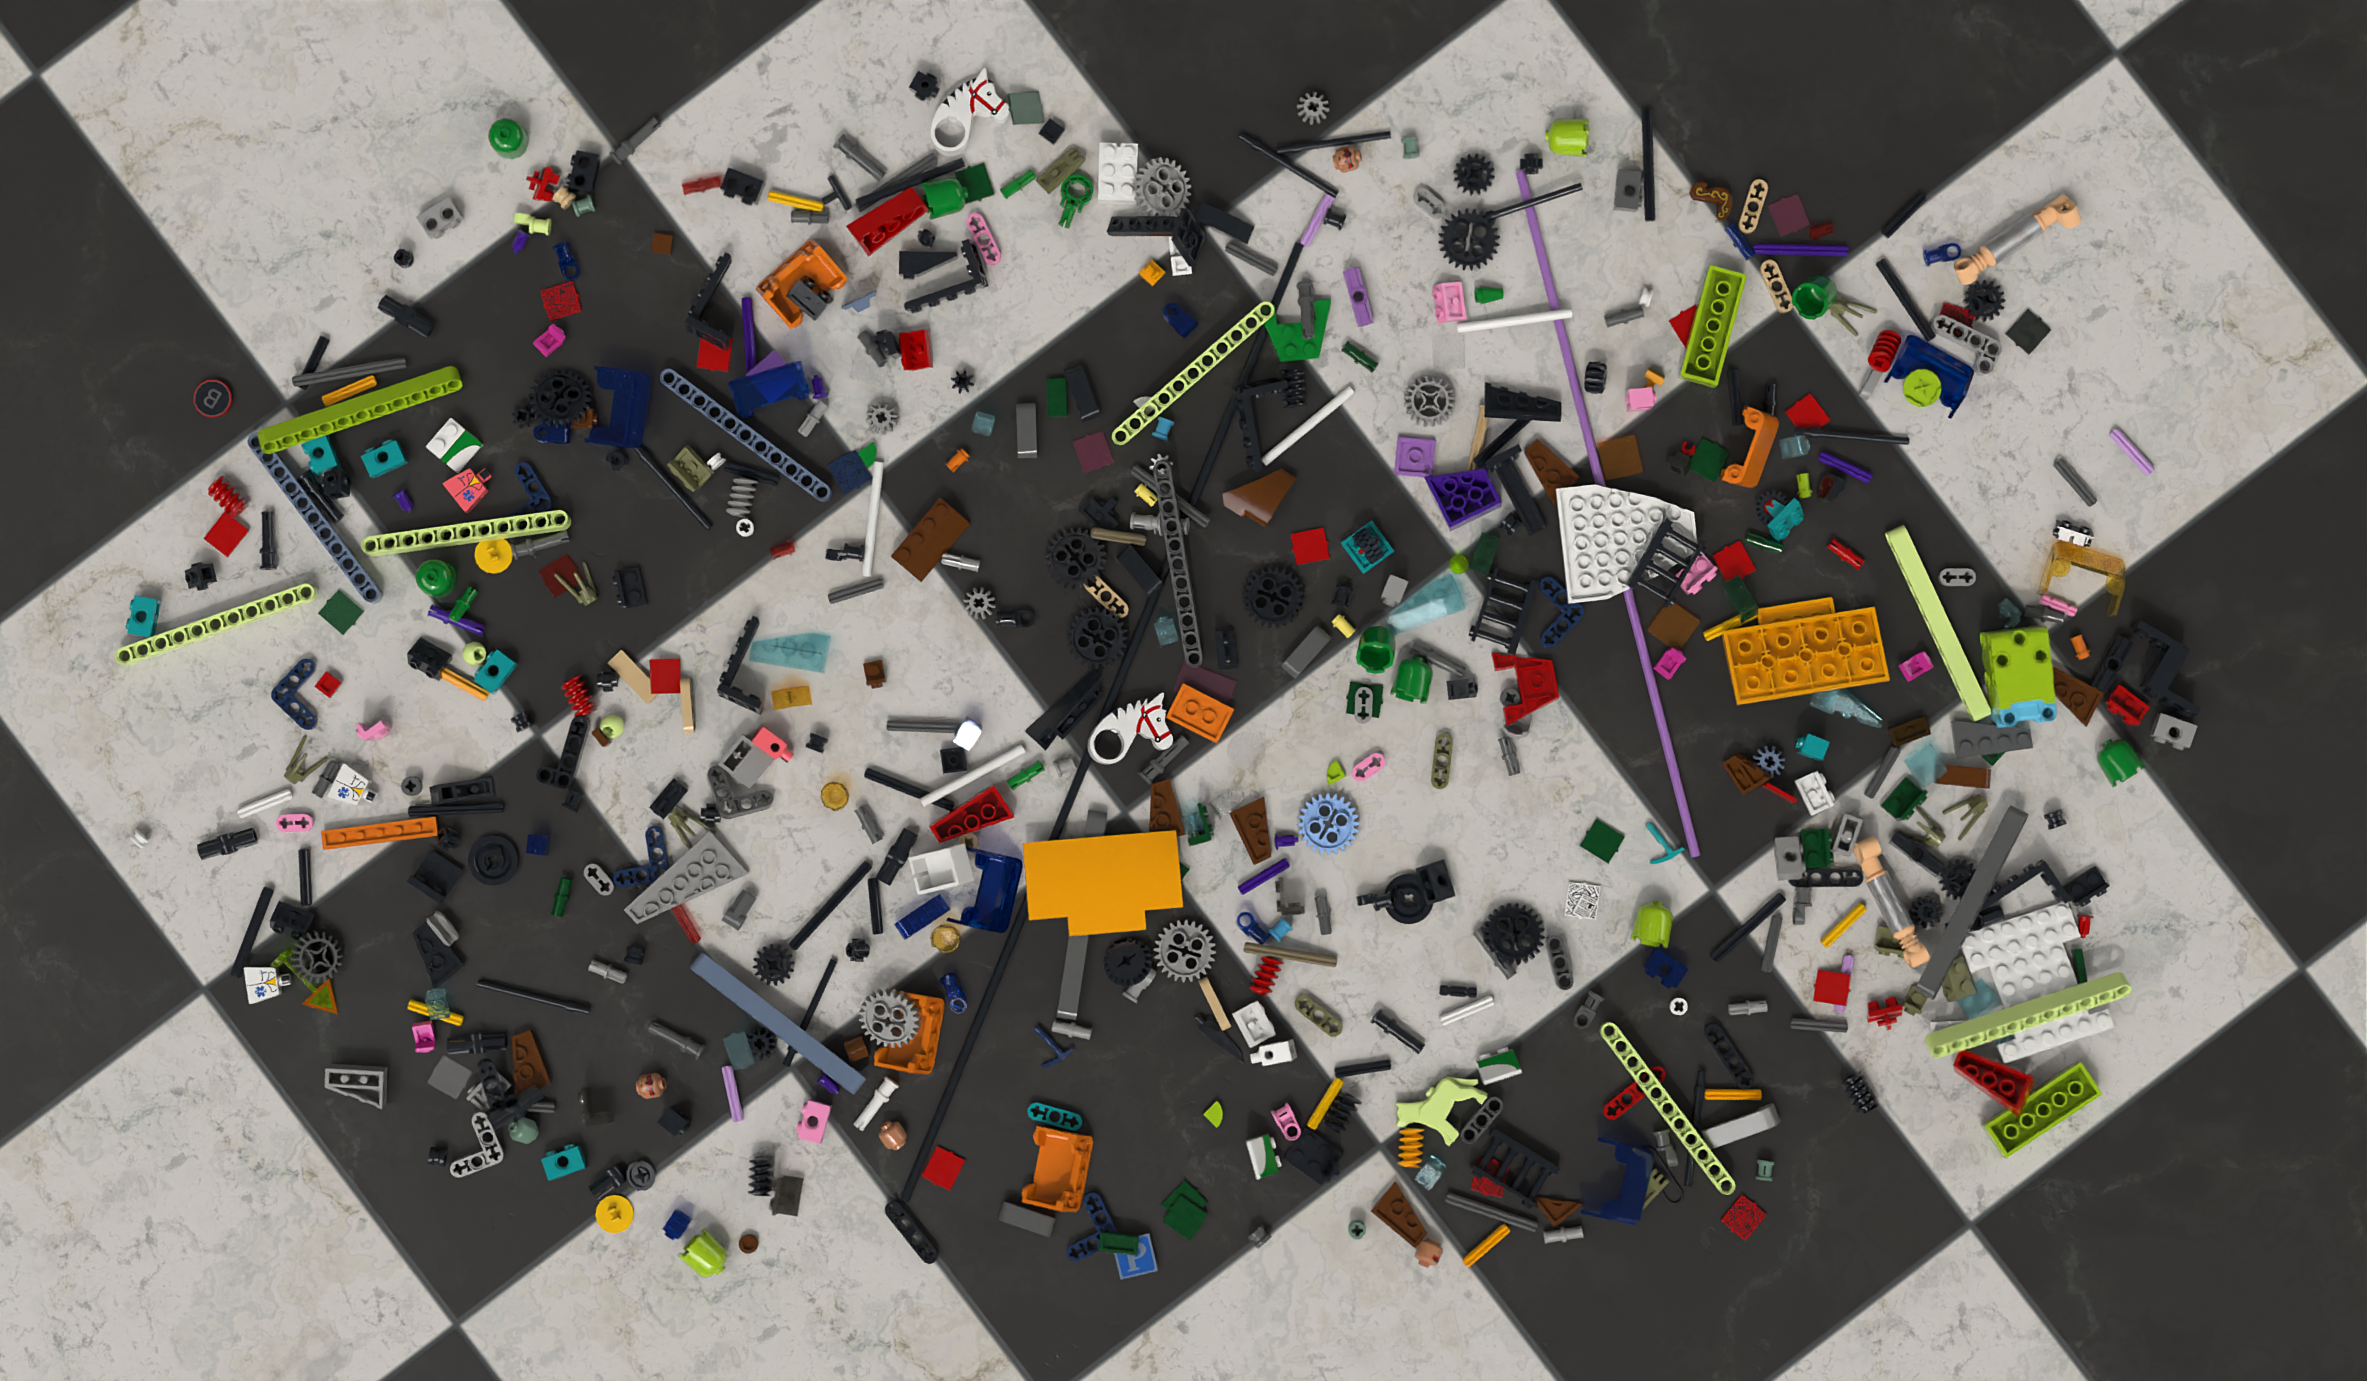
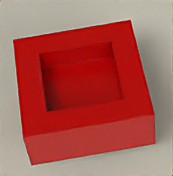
(328, 684)

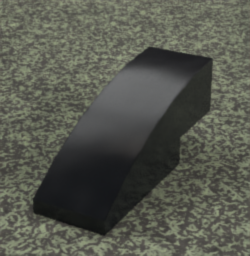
(1224, 223)

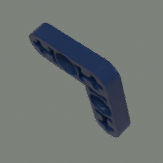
(535, 497)
(1565, 608)
(290, 698)
(651, 869)
(1108, 1225)

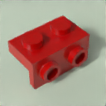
(915, 350)
(2126, 705)

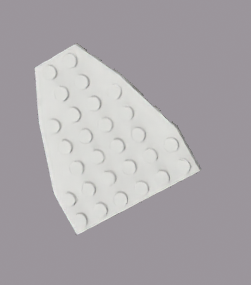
(1607, 535)

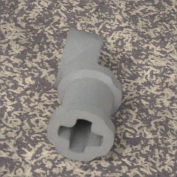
(1135, 990)

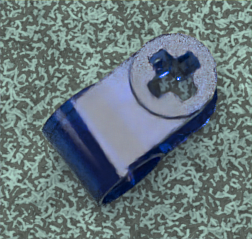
(1182, 322)
(558, 436)

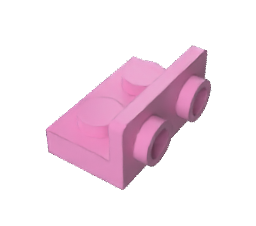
(1449, 302)
(1699, 572)

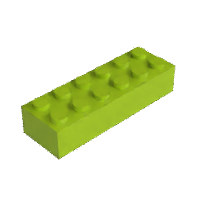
(1712, 326)
(2043, 1109)

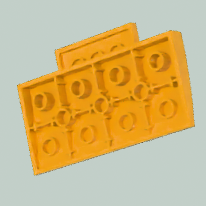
(1804, 651)
(1103, 880)

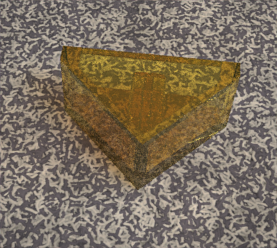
(791, 697)

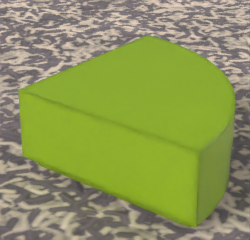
(1334, 773)
(1214, 1114)

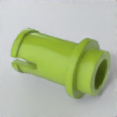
(1804, 486)

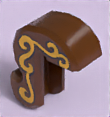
(1714, 195)

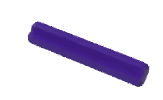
(1845, 467)
(1263, 876)

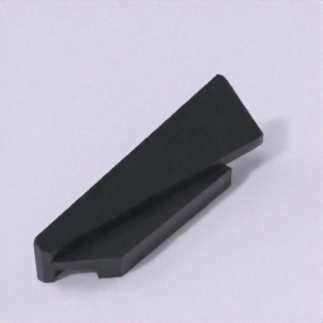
(1067, 711)

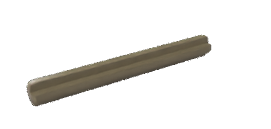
(1290, 954)

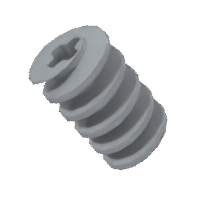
(741, 497)

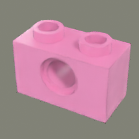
(1640, 399)
(809, 1132)

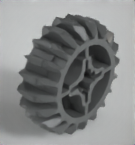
(321, 950)

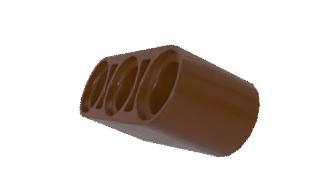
(1966, 777)

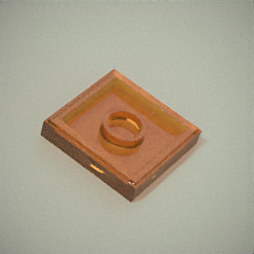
(1620, 457)
(1673, 626)

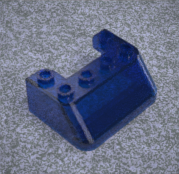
(628, 408)

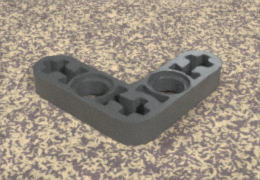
(735, 803)

